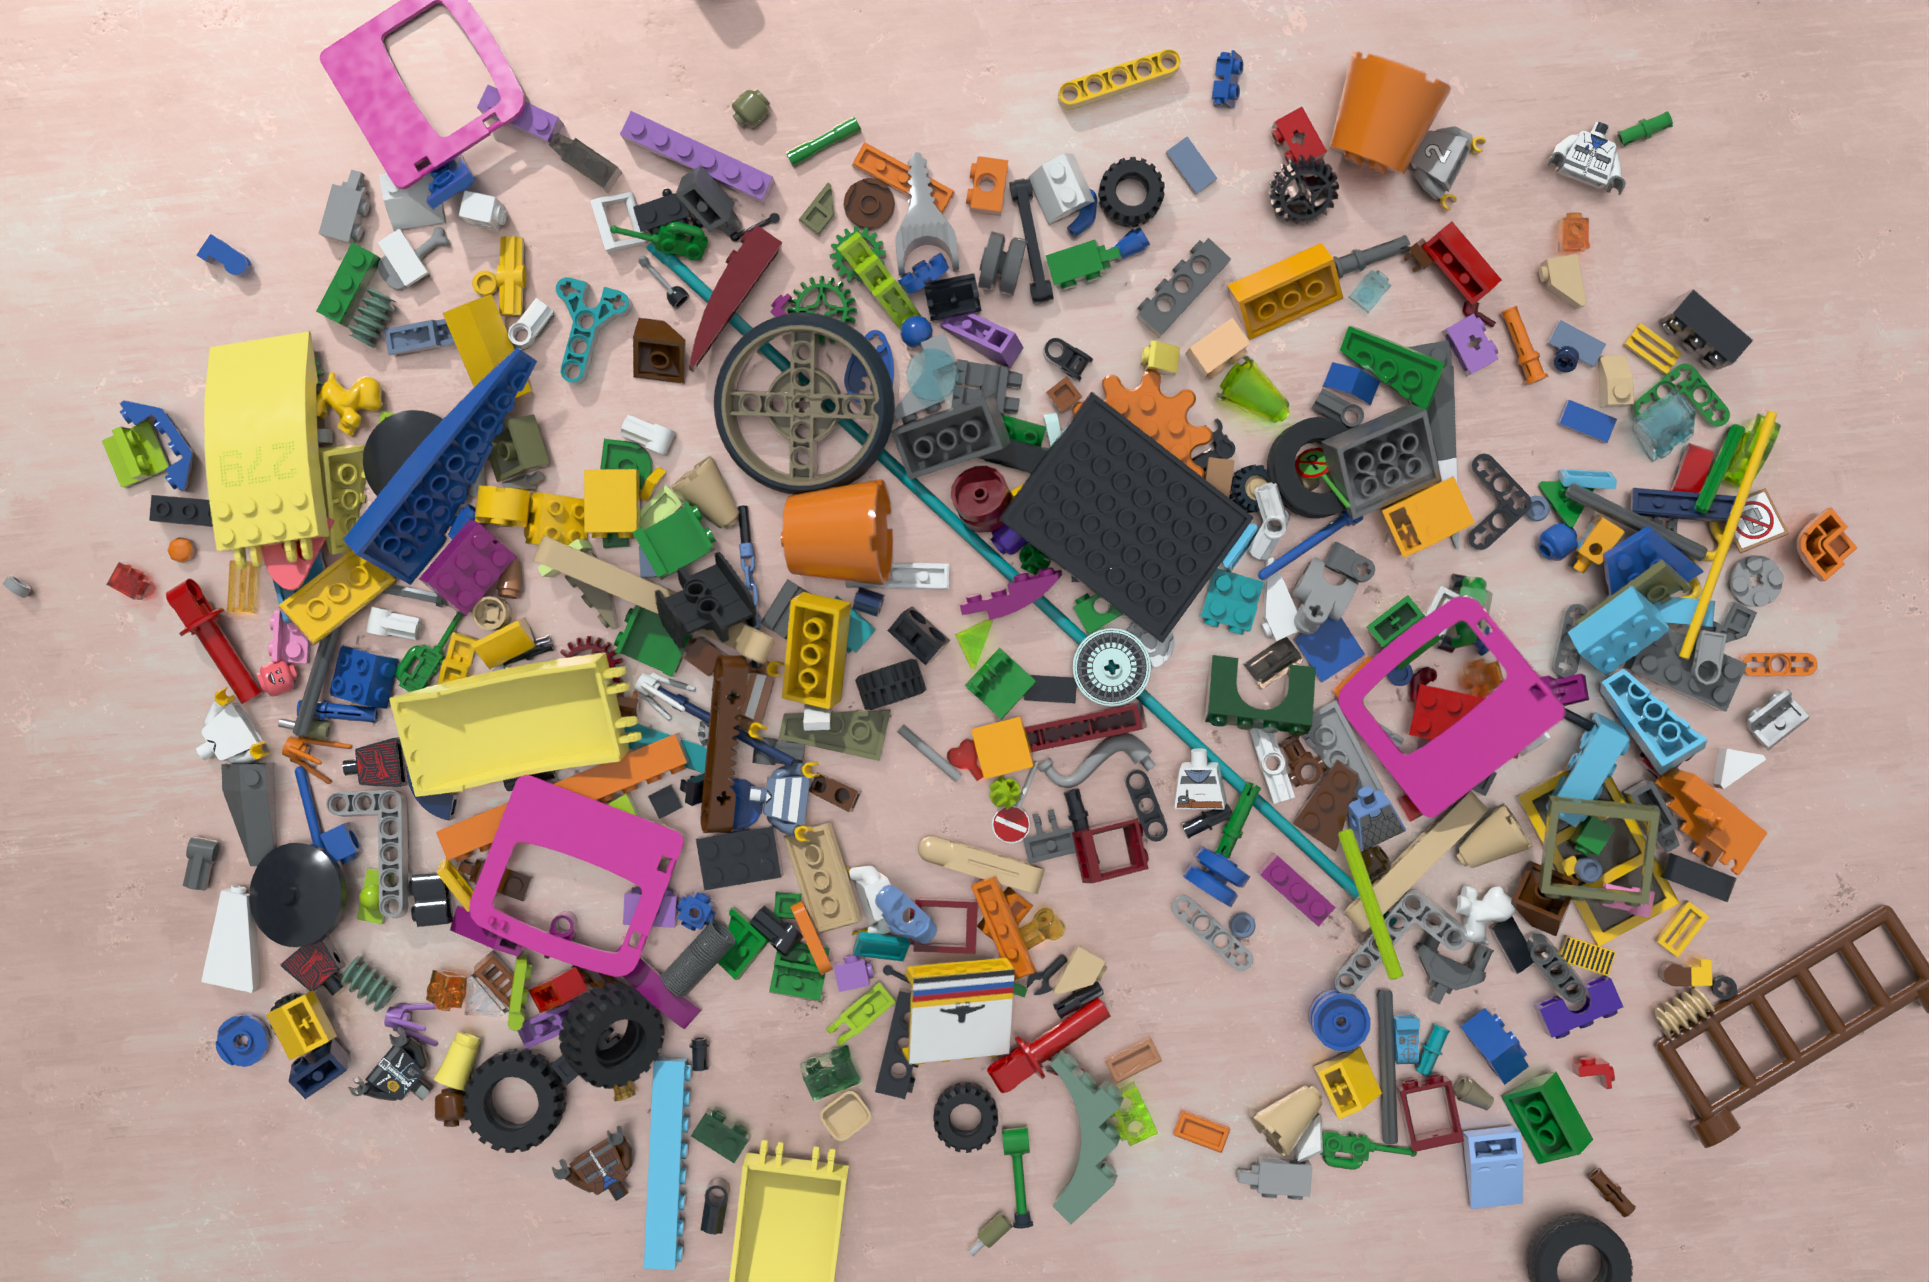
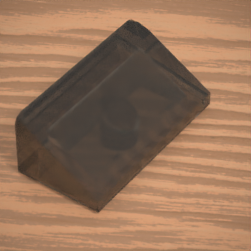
(1273, 662)

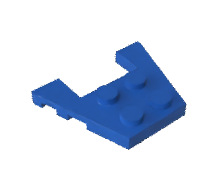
(1638, 554)

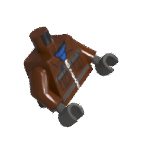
(600, 1166)

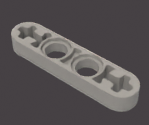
(1212, 932)

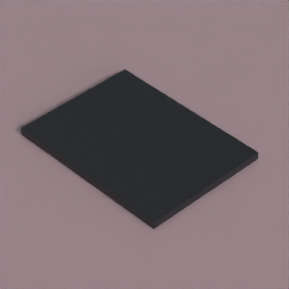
(1126, 517)

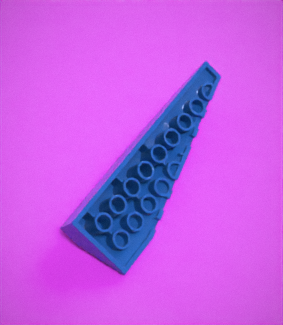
(421, 500)

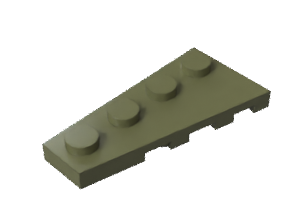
(849, 733)

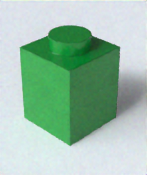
(1591, 836)

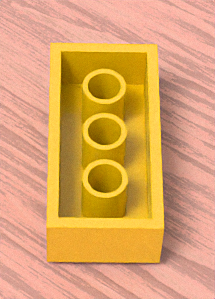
(816, 650)

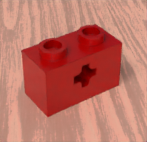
(1298, 125)
(558, 989)

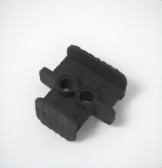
(708, 601)

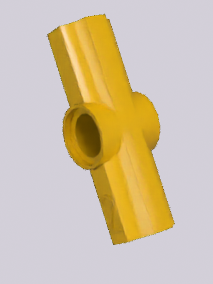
(511, 276)

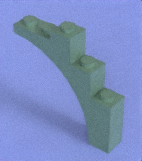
(1098, 1139)

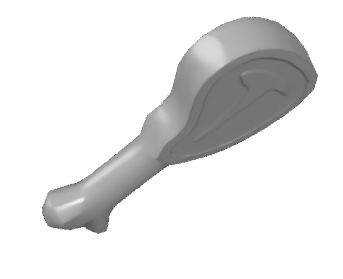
(388, 272)

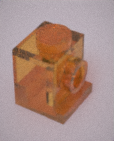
(1567, 239)

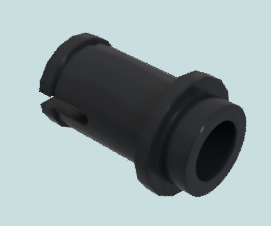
(699, 1053)

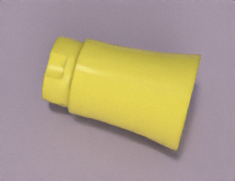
(459, 1061)

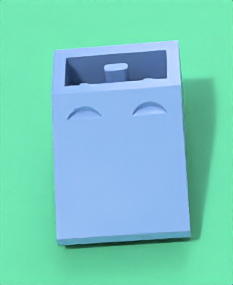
(1494, 1166)

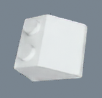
(1060, 187)

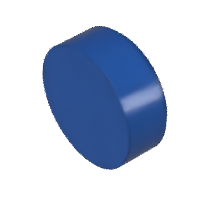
(1400, 678)

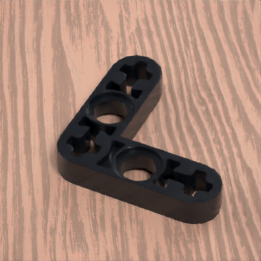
(1505, 508)

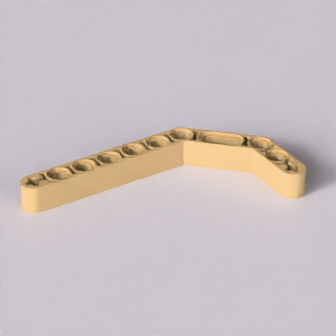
(639, 591)

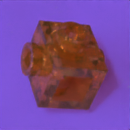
(1491, 677)
(446, 989)

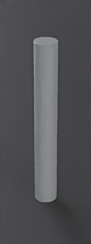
(927, 751)

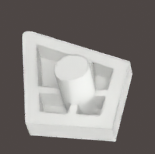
(1311, 1141)

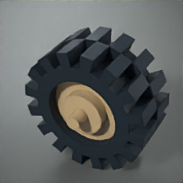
(1244, 485)

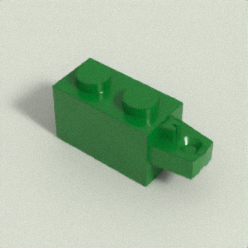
(1080, 263)

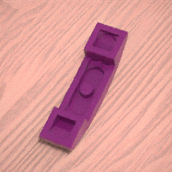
(649, 984)

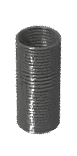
(694, 961)

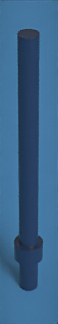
(742, 736)

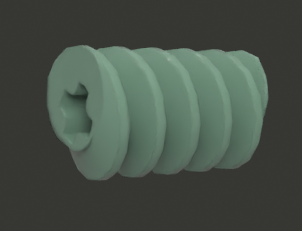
(371, 317)
(367, 984)

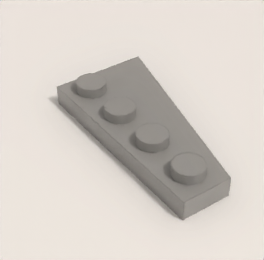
(1335, 740)

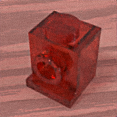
(130, 582)

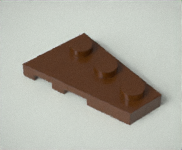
(1327, 807)

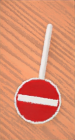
(1014, 823)

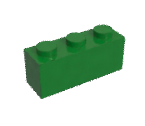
(349, 285)

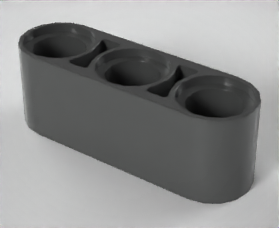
(1561, 978)

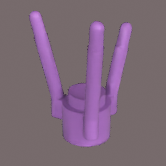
(399, 1017)

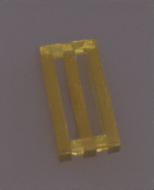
(242, 588)

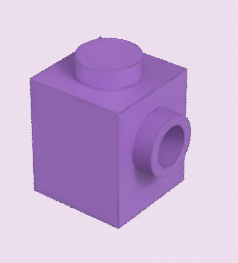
(853, 973)

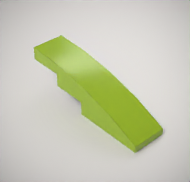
(877, 279)

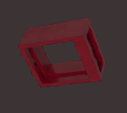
(1088, 858)
(971, 925)
(1434, 1138)

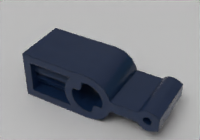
(868, 601)

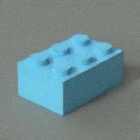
(1618, 631)

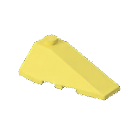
(342, 490)

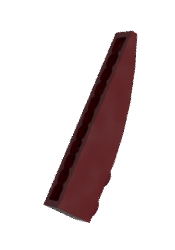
(735, 284)
(1086, 727)

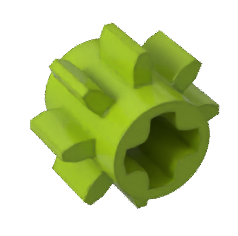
(1004, 792)

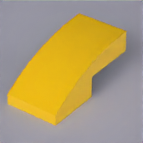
(458, 658)

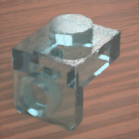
(1370, 290)

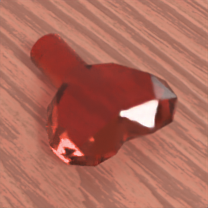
(965, 758)

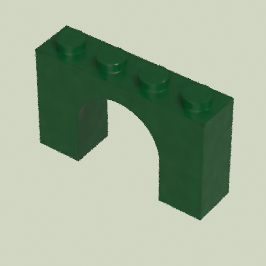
(1227, 707)

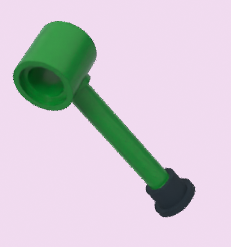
(1017, 1144)

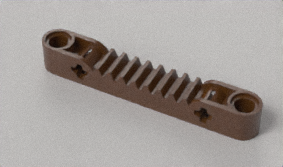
(729, 675)

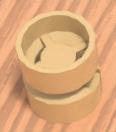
(492, 613)

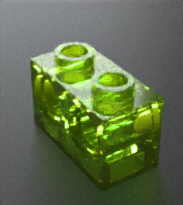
(1135, 1112)

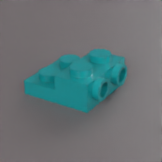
(1231, 601)

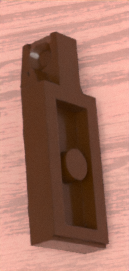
(513, 883)

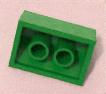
(1548, 1118)

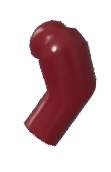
(1422, 676)

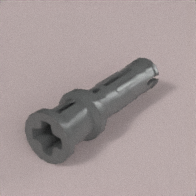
(1360, 259)

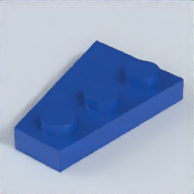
(449, 180)

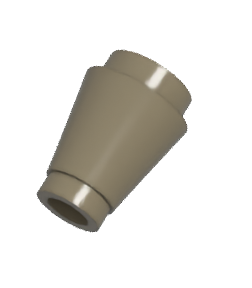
(1472, 1093)

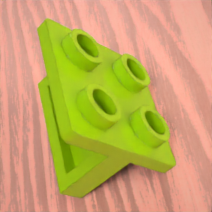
(135, 453)

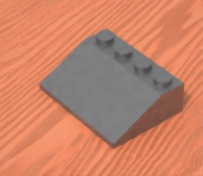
(1383, 459)

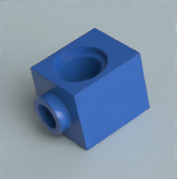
(341, 843)

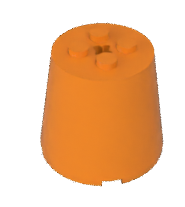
(1385, 113)
(840, 533)

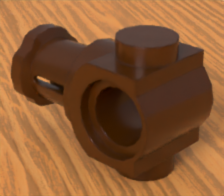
(1299, 760)

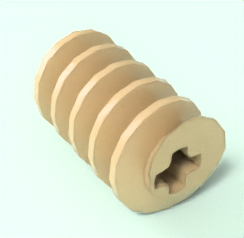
(1682, 1011)

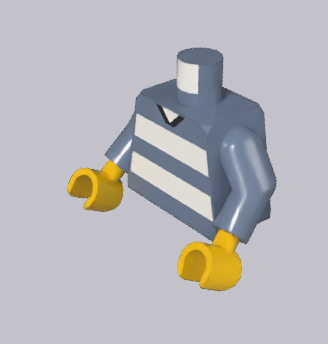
(786, 798)

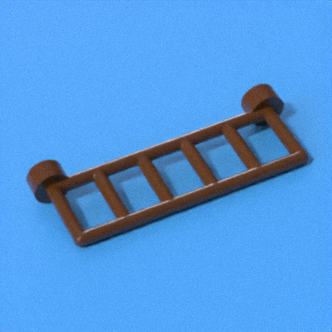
(1716, 1119)

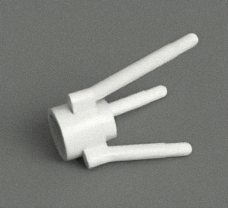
(648, 687)

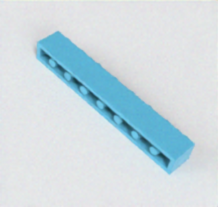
(666, 1163)

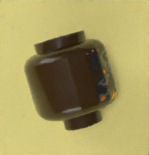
(1375, 862)

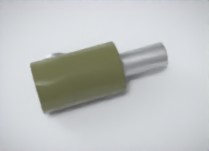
(318, 729)
(991, 1233)

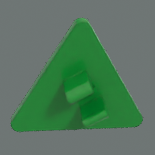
(1565, 507)

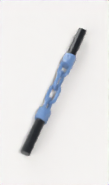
(747, 551)

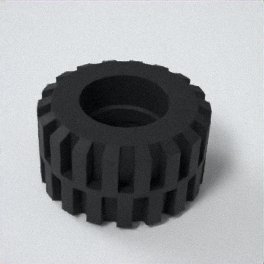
(1131, 170)
(890, 684)
(959, 1138)

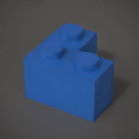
(1498, 1048)

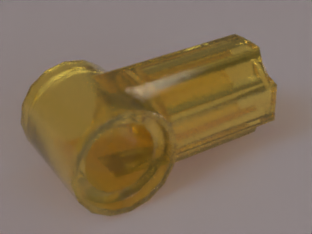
(1044, 926)

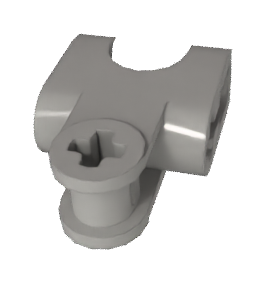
(1320, 598)

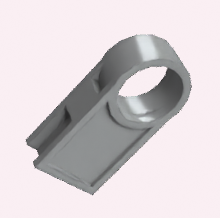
(1709, 648)

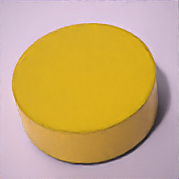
(485, 283)

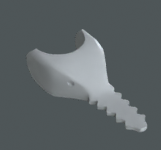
(923, 221)

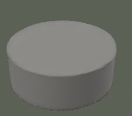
(17, 586)

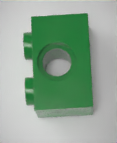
(1089, 617)

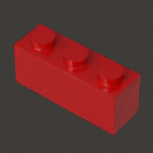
(1462, 263)

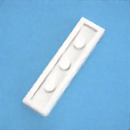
(912, 577)

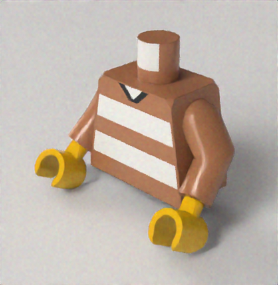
(758, 692)

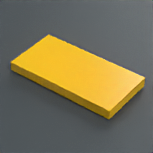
(335, 596)

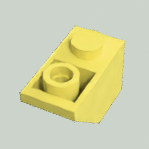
(1161, 358)

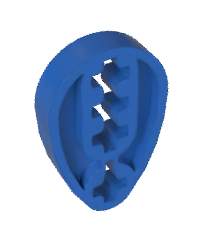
(855, 370)

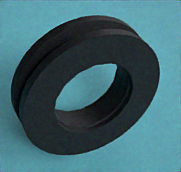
(1282, 468)

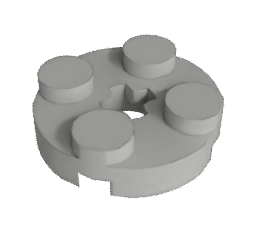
(1770, 578)

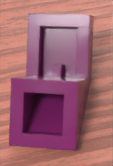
(1567, 690)

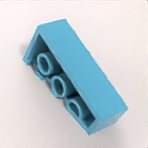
(1651, 723)
(1592, 765)

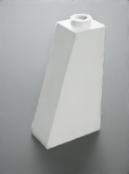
(233, 944)

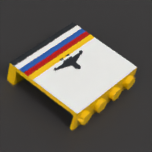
(960, 1010)

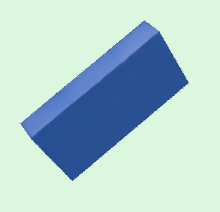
(1587, 421)

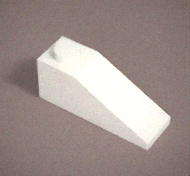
(1277, 607)

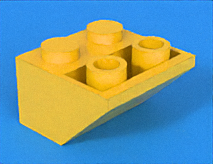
(301, 1025)
(1348, 1082)

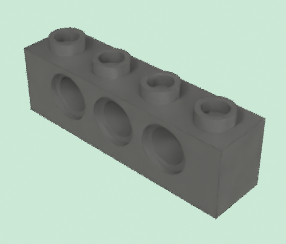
(1160, 321)

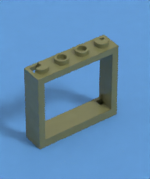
(1604, 809)

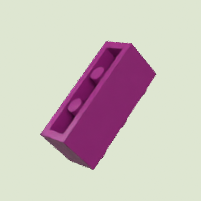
(1296, 889)

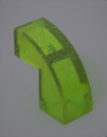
(1741, 459)

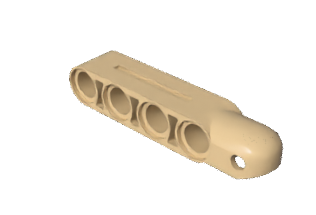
(981, 863)

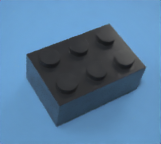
(1705, 330)
(739, 857)

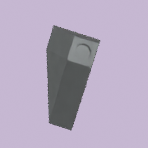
(252, 803)

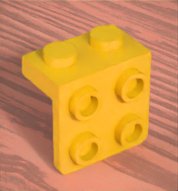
(556, 518)

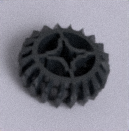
(1283, 196)

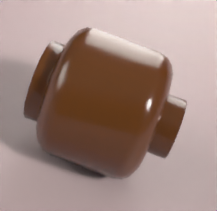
(449, 1107)

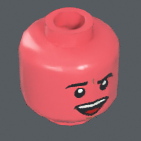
(277, 678)

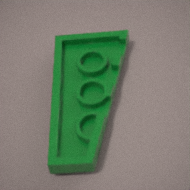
(1401, 367)

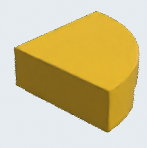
(652, 483)

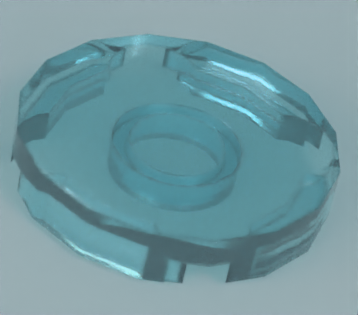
(932, 374)

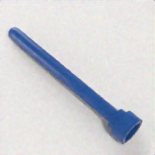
(1308, 544)
(309, 806)

